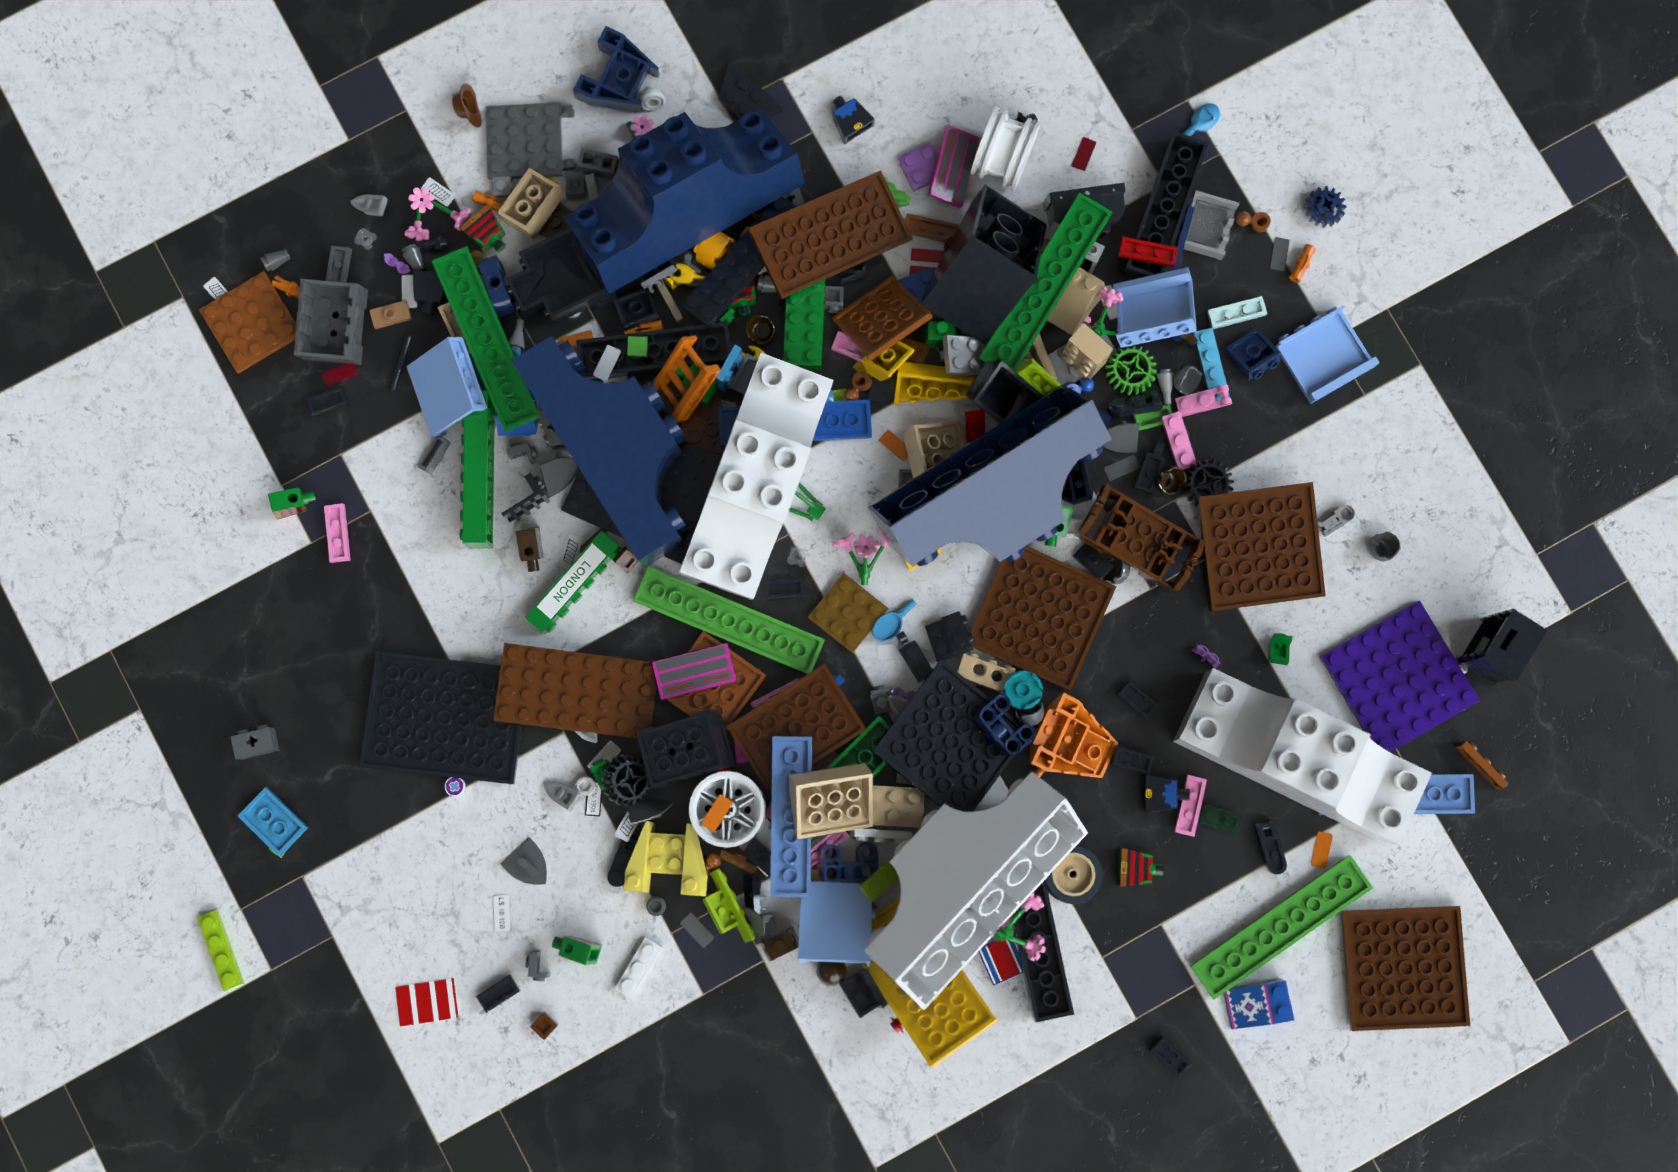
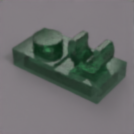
(1219, 819)

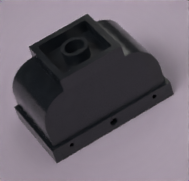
(1104, 195)
(1001, 391)

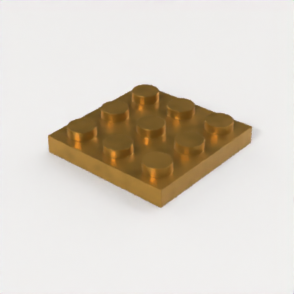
(847, 613)

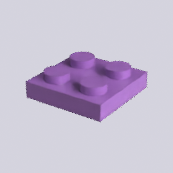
(919, 166)

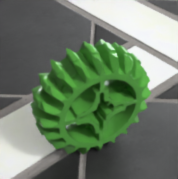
(1138, 372)

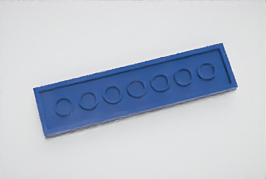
(837, 422)

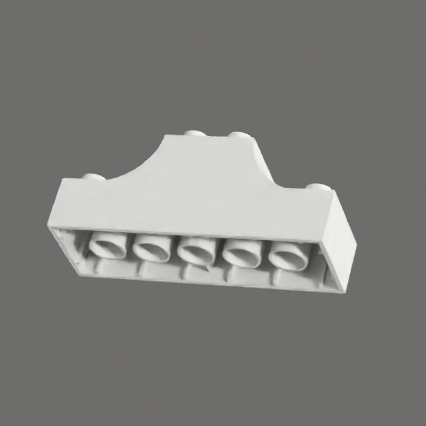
(756, 477)
(1303, 756)
(967, 879)

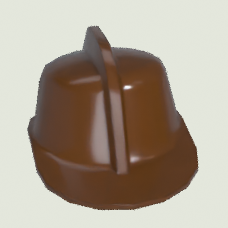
(466, 105)

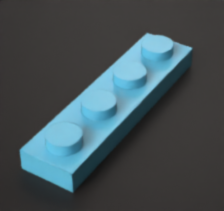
(1210, 360)

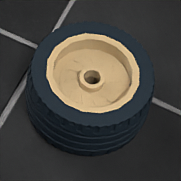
(1083, 884)

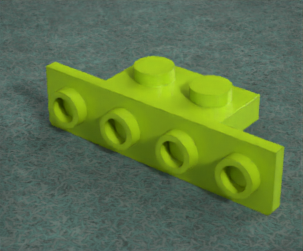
(725, 909)

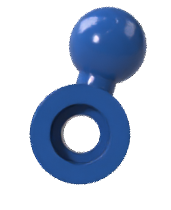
(1085, 385)

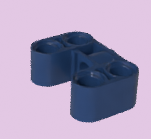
(493, 270)
(998, 730)
(849, 871)

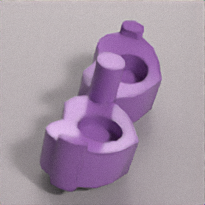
(393, 261)
(1204, 652)
(899, 692)

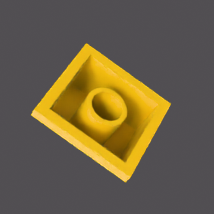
(888, 361)

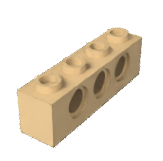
(985, 680)

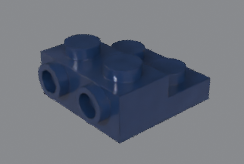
(1254, 354)

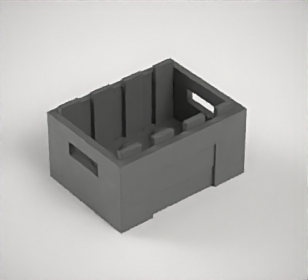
(316, 322)

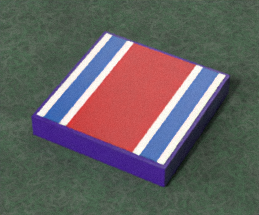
(1001, 960)

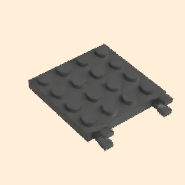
(525, 139)

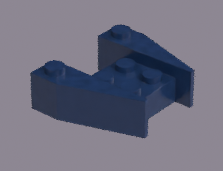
(621, 76)

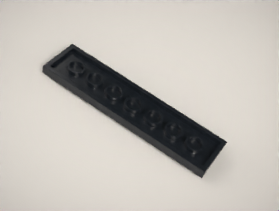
(731, 273)

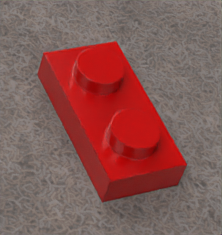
(974, 424)

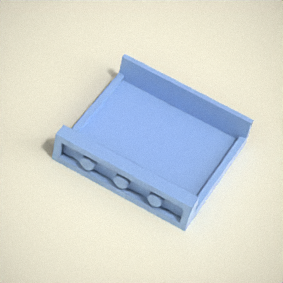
(1155, 307)
(1324, 354)
(446, 385)
(835, 924)

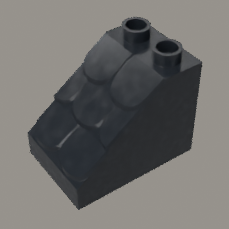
(986, 266)

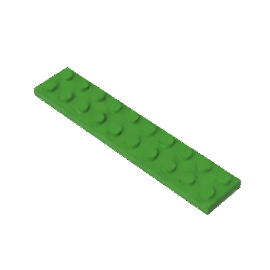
(729, 620)
(1281, 927)

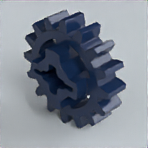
(1325, 213)

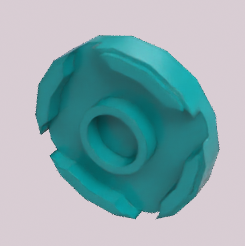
(1023, 689)

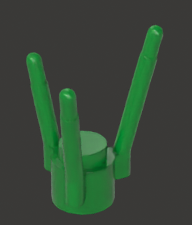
(815, 508)

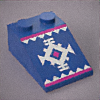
(1259, 1004)

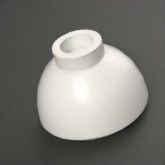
(652, 98)

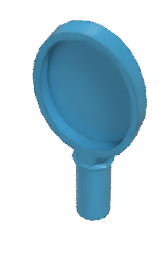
(1203, 119)
(891, 623)

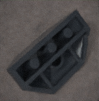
(1078, 484)

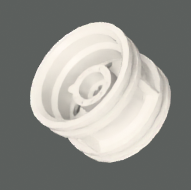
(1005, 148)
(751, 796)

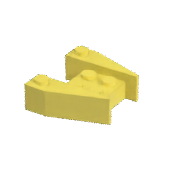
(667, 855)

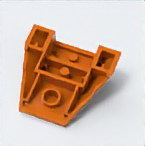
(1071, 740)

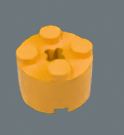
(713, 249)

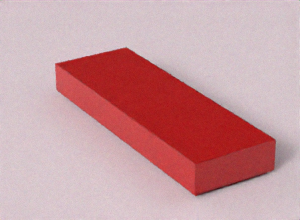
(1147, 251)

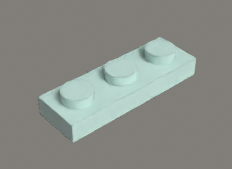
(1236, 312)

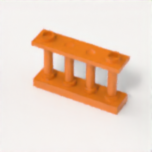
(698, 385)

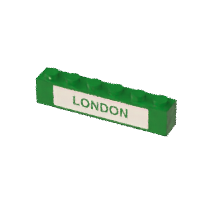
(573, 582)

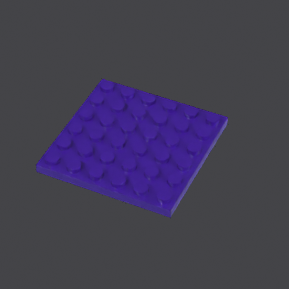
(1399, 678)

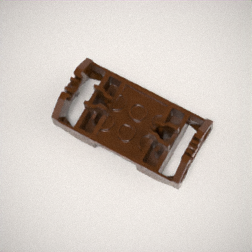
(1140, 538)

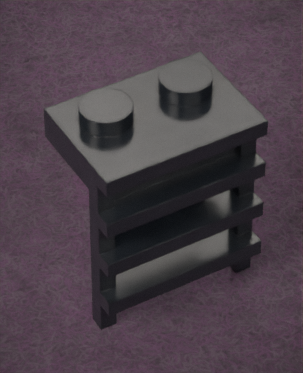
(536, 498)
(863, 993)

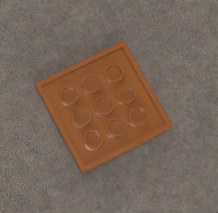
(881, 318)
(250, 322)
(728, 697)

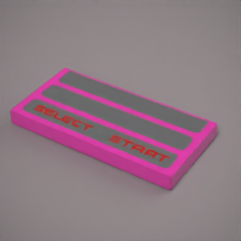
(953, 166)
(694, 671)

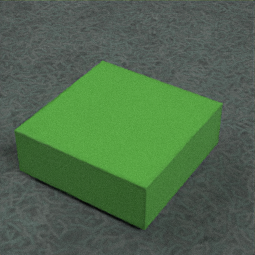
(637, 346)

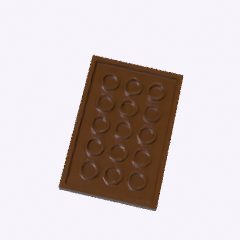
(806, 708)

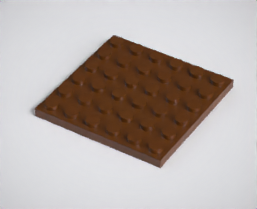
(1261, 546)
(1041, 616)
(1405, 968)

